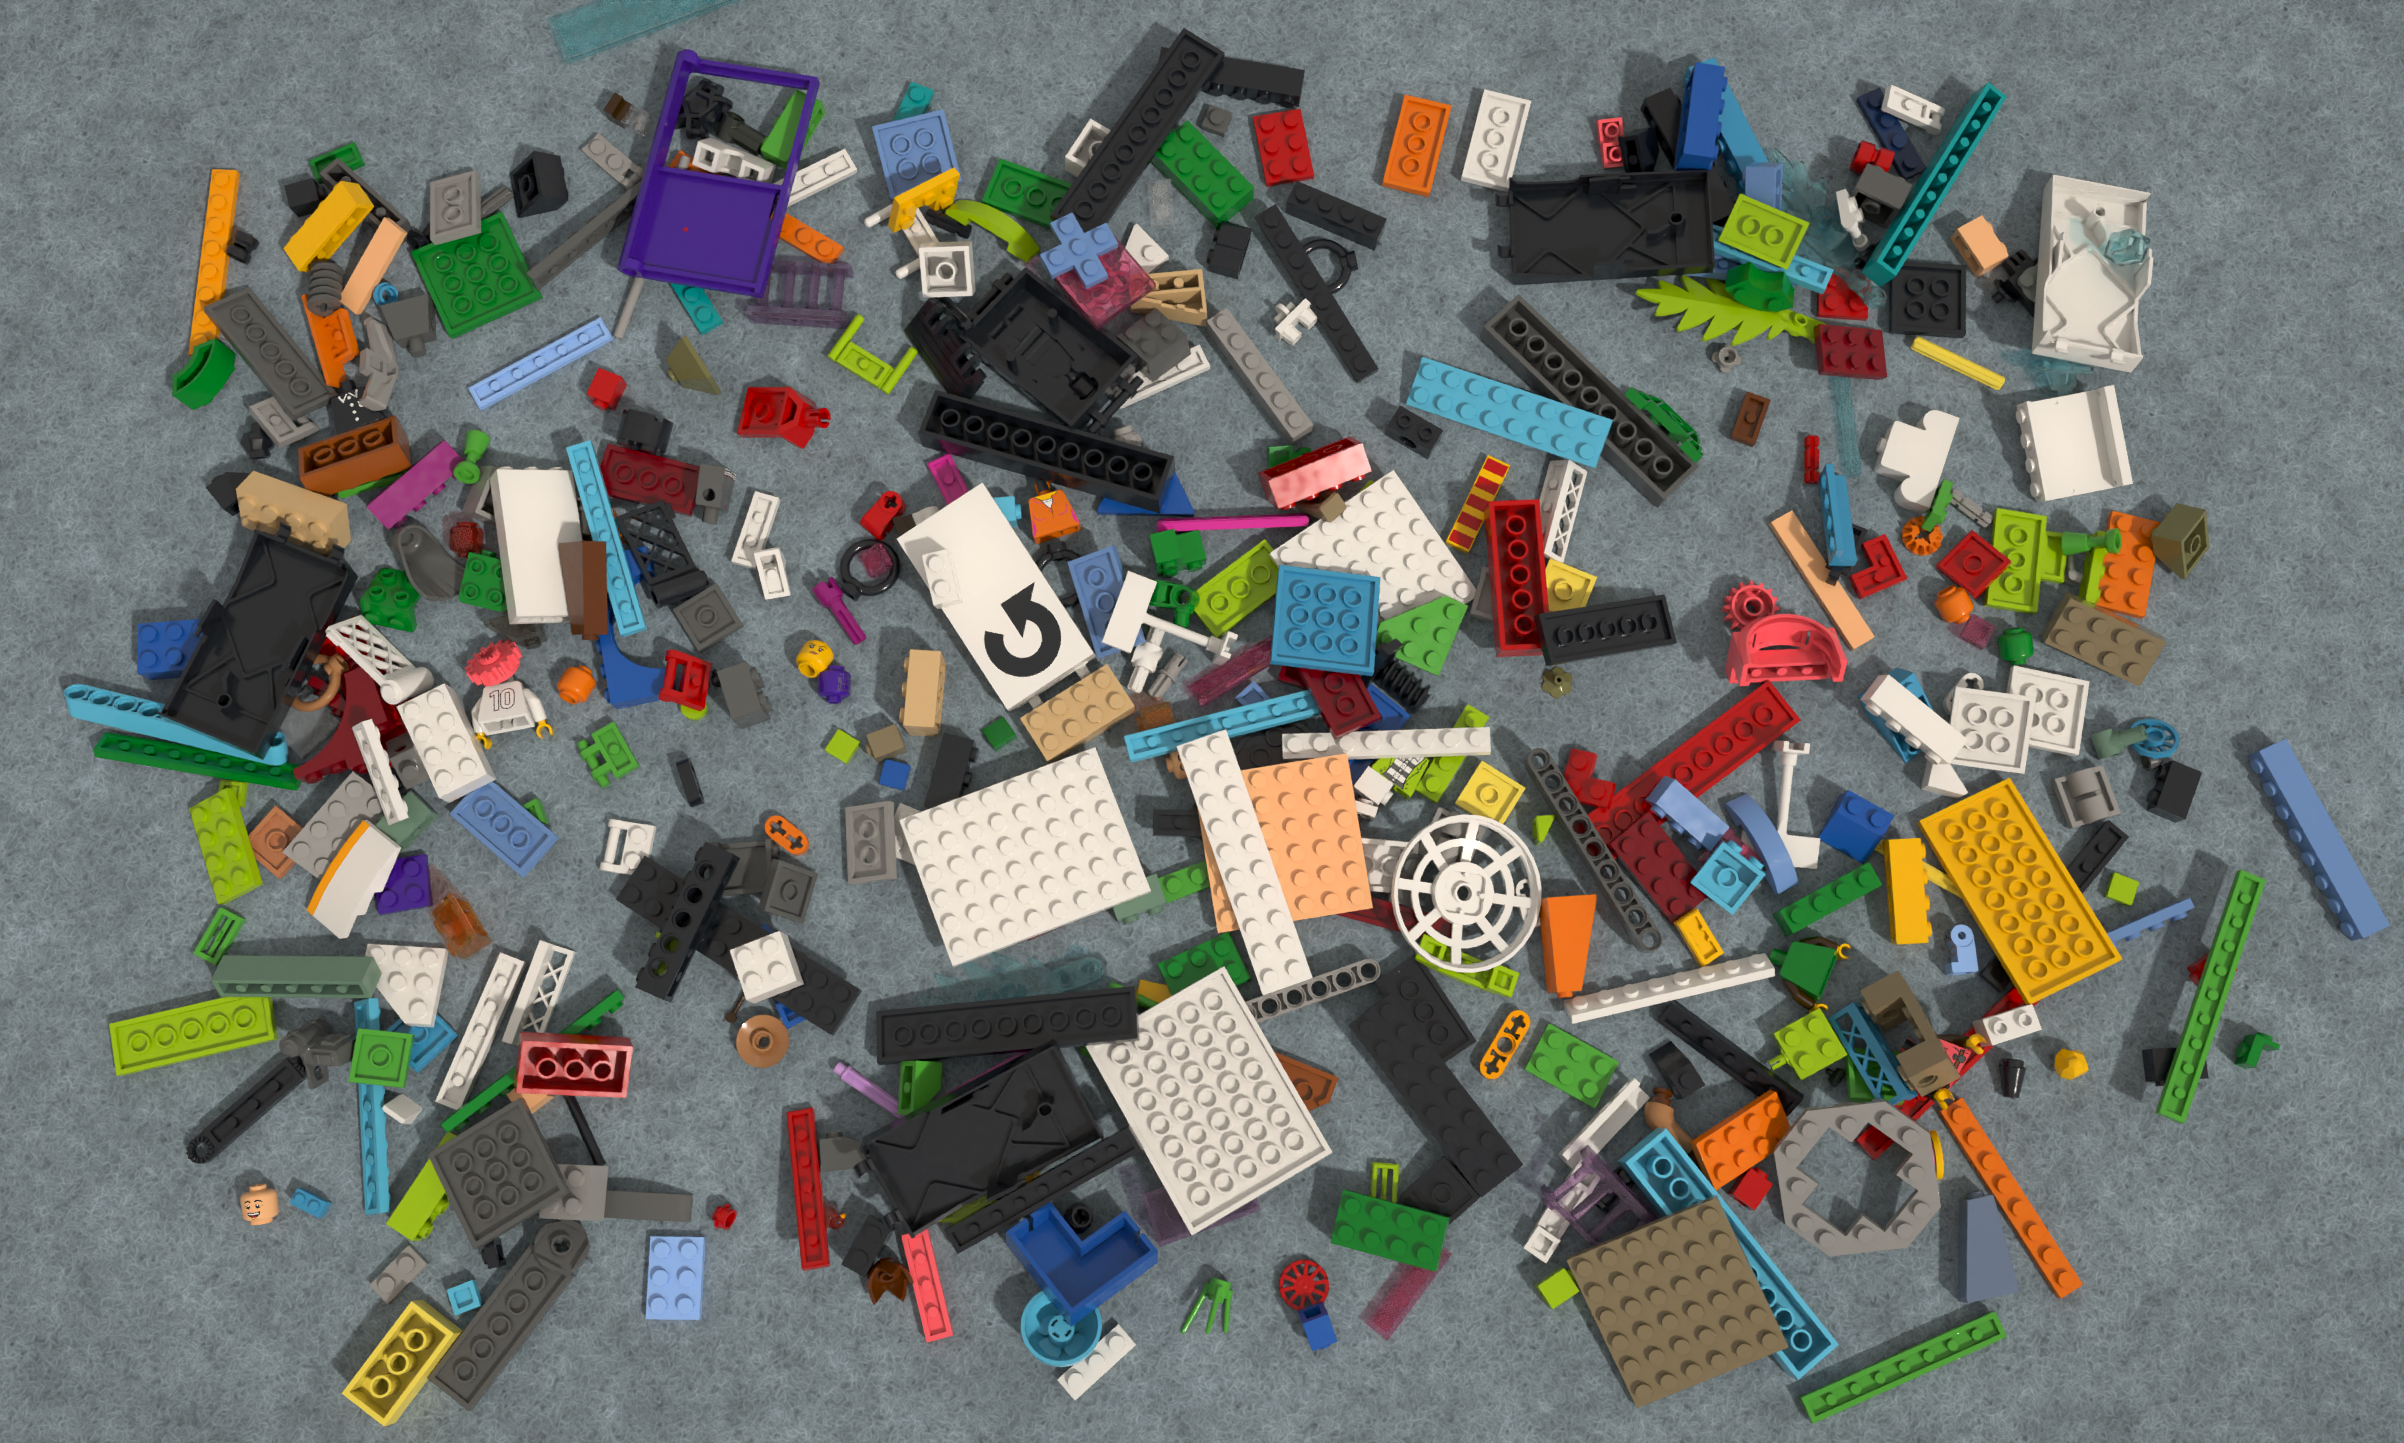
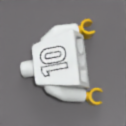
(507, 709)

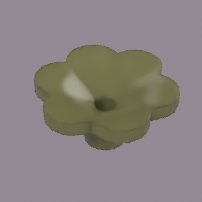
(1556, 688)

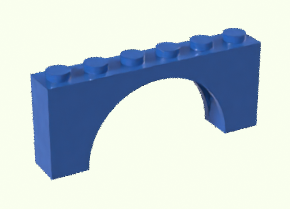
(627, 681)

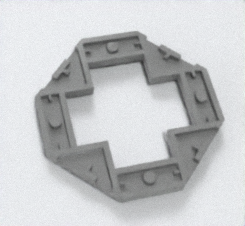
(1863, 1234)

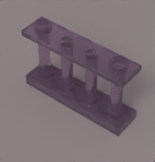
(810, 315)
(1610, 1182)

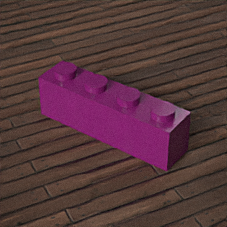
(415, 485)

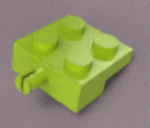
(1807, 1045)

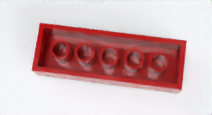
(1516, 575)

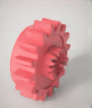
(1753, 595)
(494, 663)

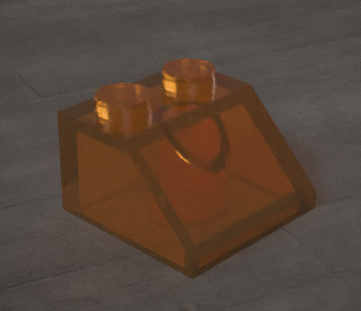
(460, 926)

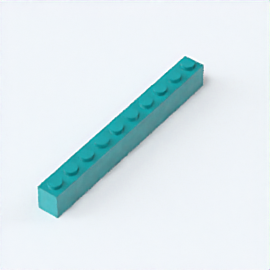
(1933, 185)

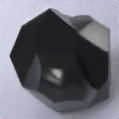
(257, 442)

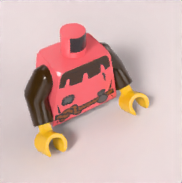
(1958, 1050)

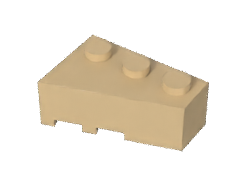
(1177, 296)

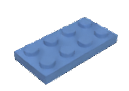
(1098, 585)
(505, 827)

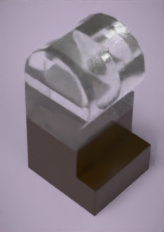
(628, 116)

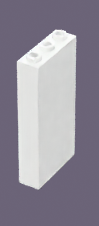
(532, 517)

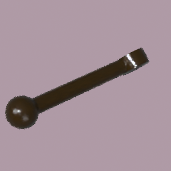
(731, 1016)

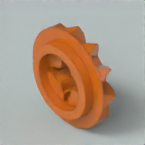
(1920, 546)

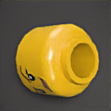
(814, 658)

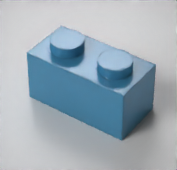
(310, 1202)

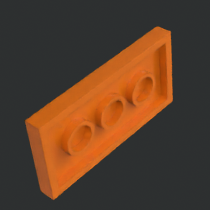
(1416, 145)
(2130, 572)
(1741, 1139)

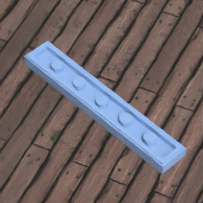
(540, 363)

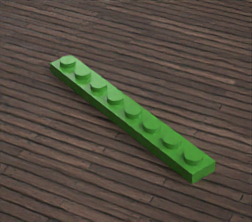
(1902, 1366)

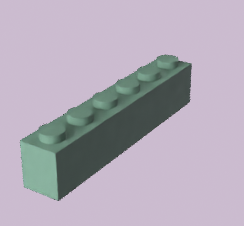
(296, 976)

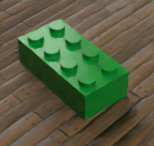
(1203, 175)
(1390, 1230)

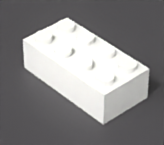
(446, 743)

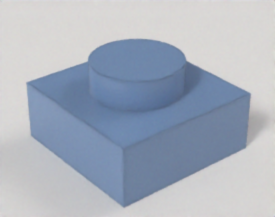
(1251, 695)

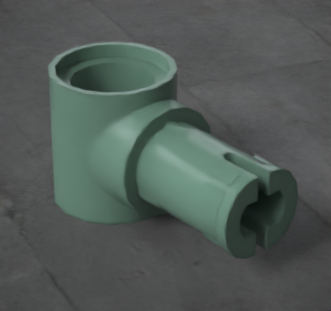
(2112, 742)

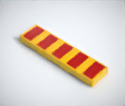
(1472, 513)

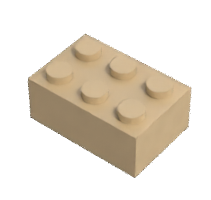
(923, 693)

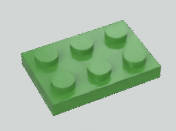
(1571, 1065)

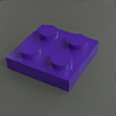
(406, 886)

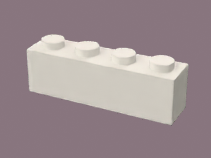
(1913, 719)

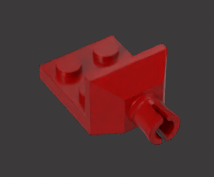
(780, 414)

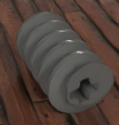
(325, 288)

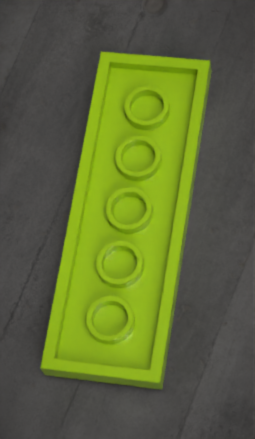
(191, 1032)

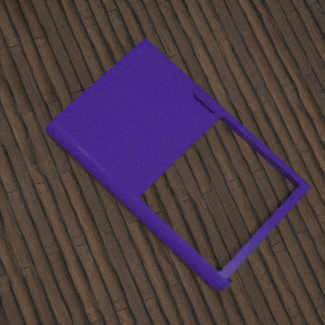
(727, 218)

